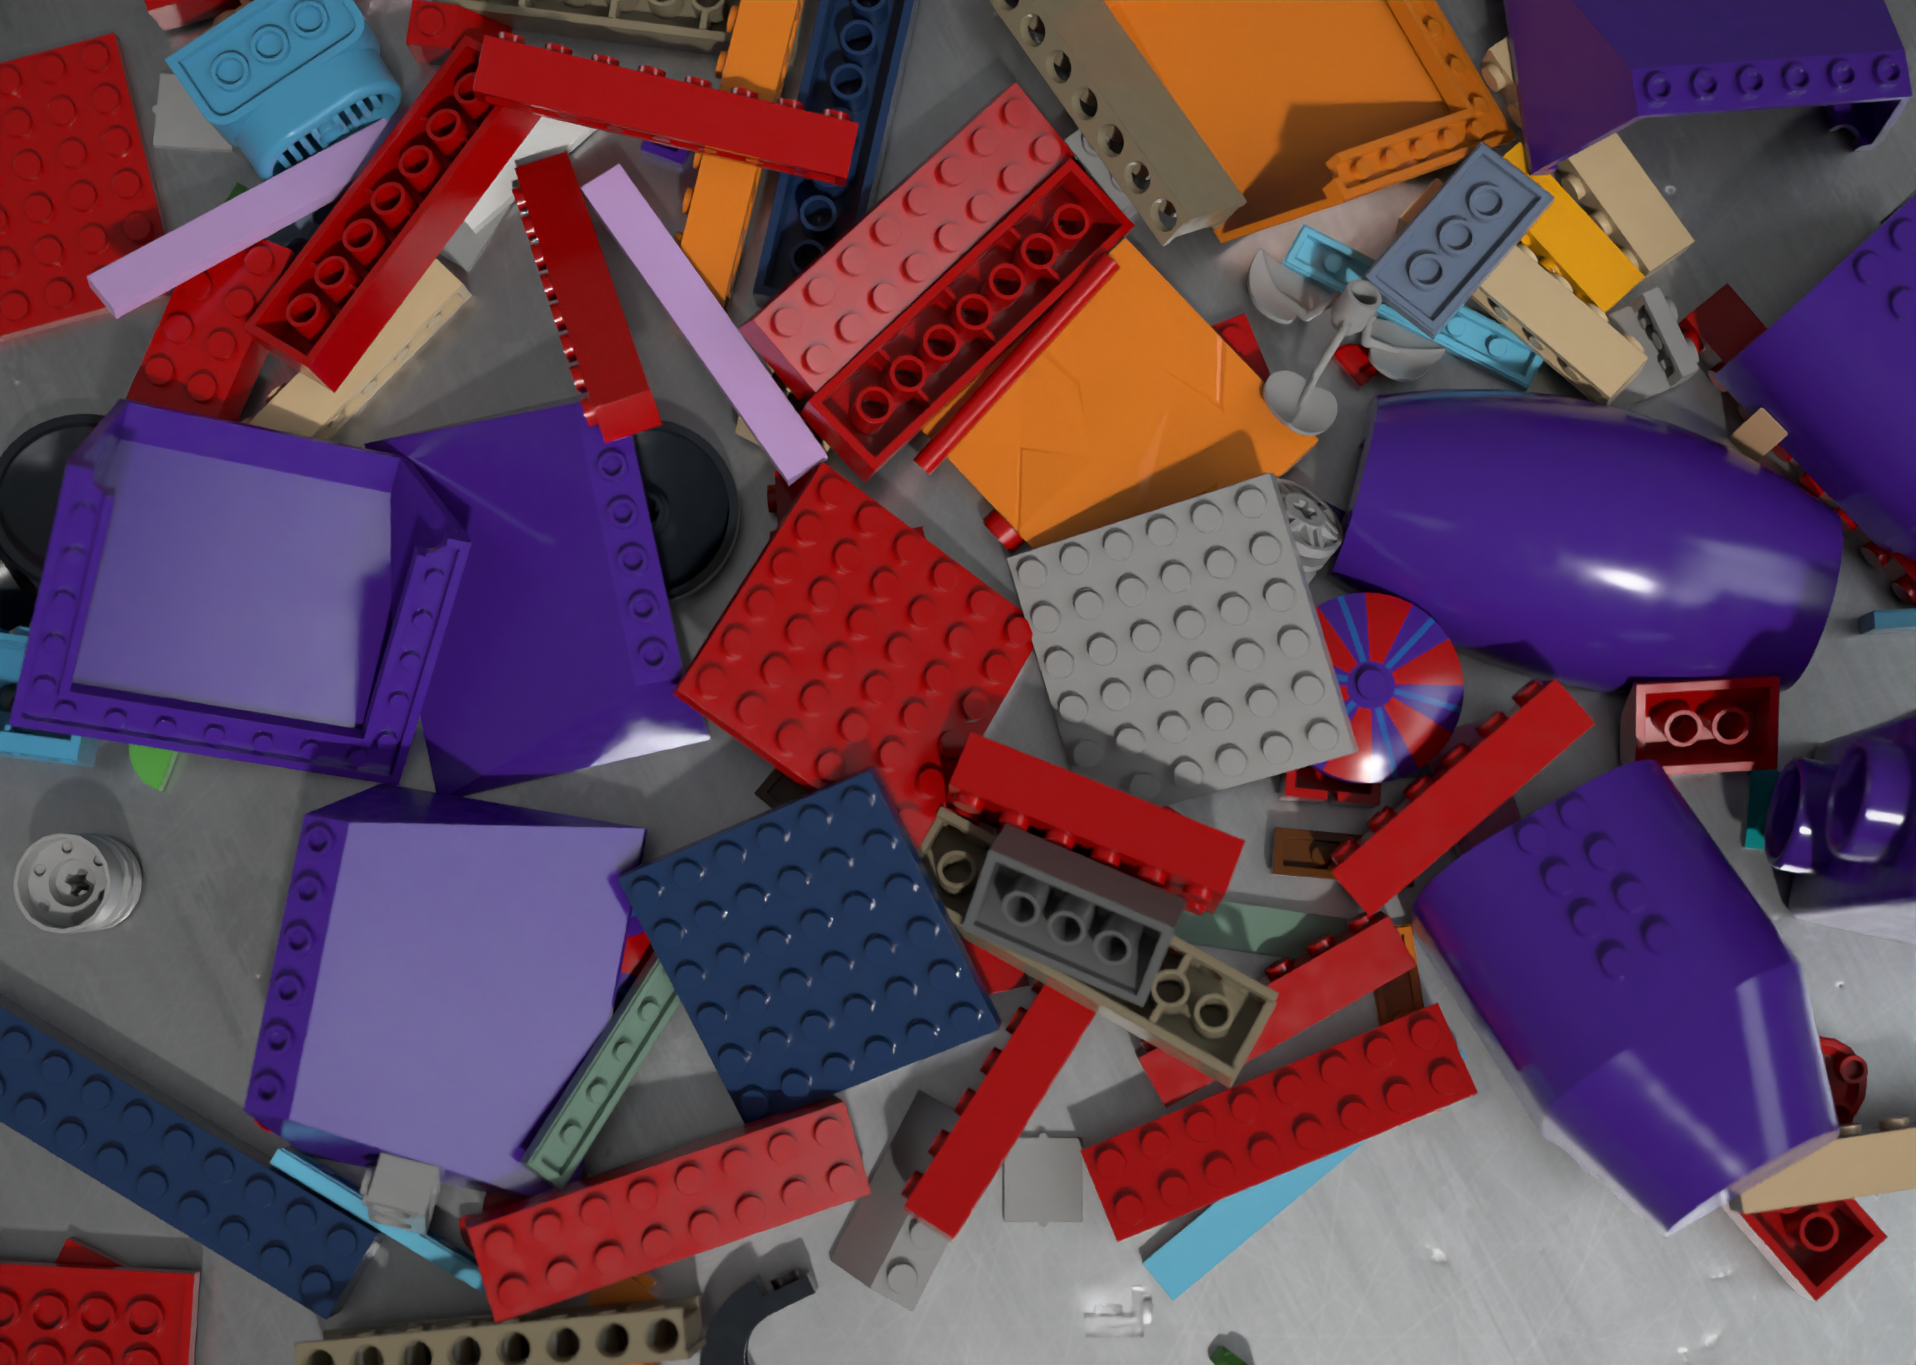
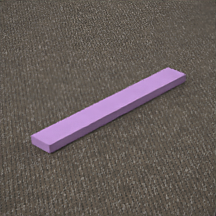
(238, 222)
(704, 324)

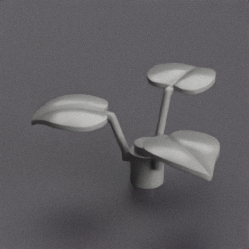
(1392, 350)

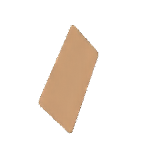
(1758, 435)

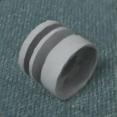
(1312, 524)
(52, 887)

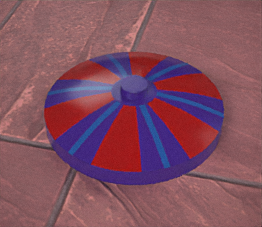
(1396, 684)

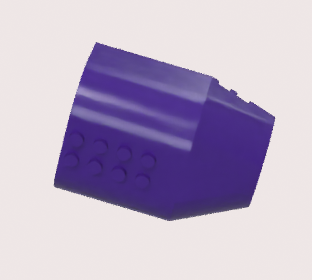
(1845, 381)
(1634, 996)

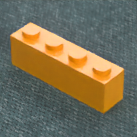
(1575, 246)

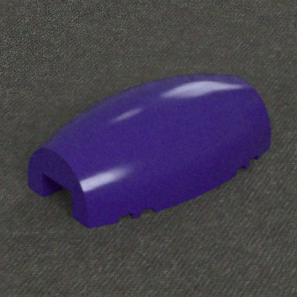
(1586, 540)

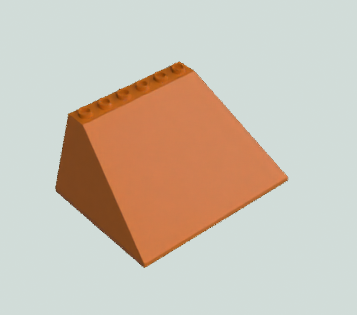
(1316, 95)

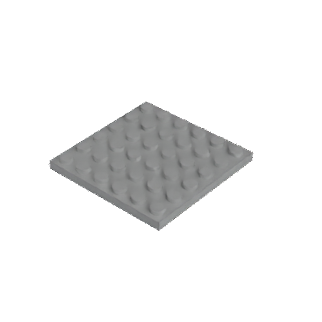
(1185, 647)

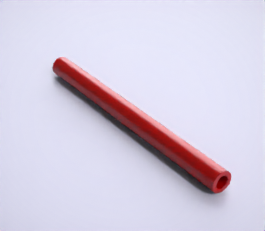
(1016, 363)

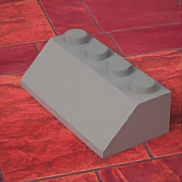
(883, 1242)

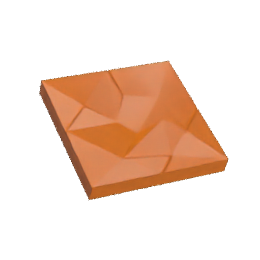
(1121, 416)

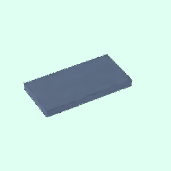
(1458, 240)

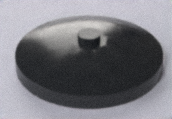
(32, 484)
(689, 505)

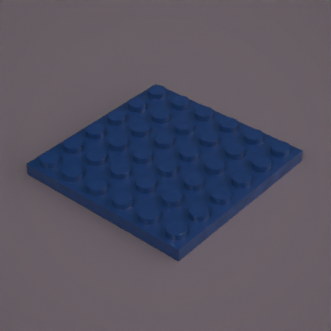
(810, 948)

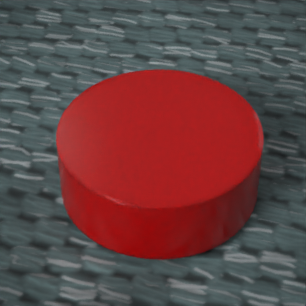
(1003, 531)

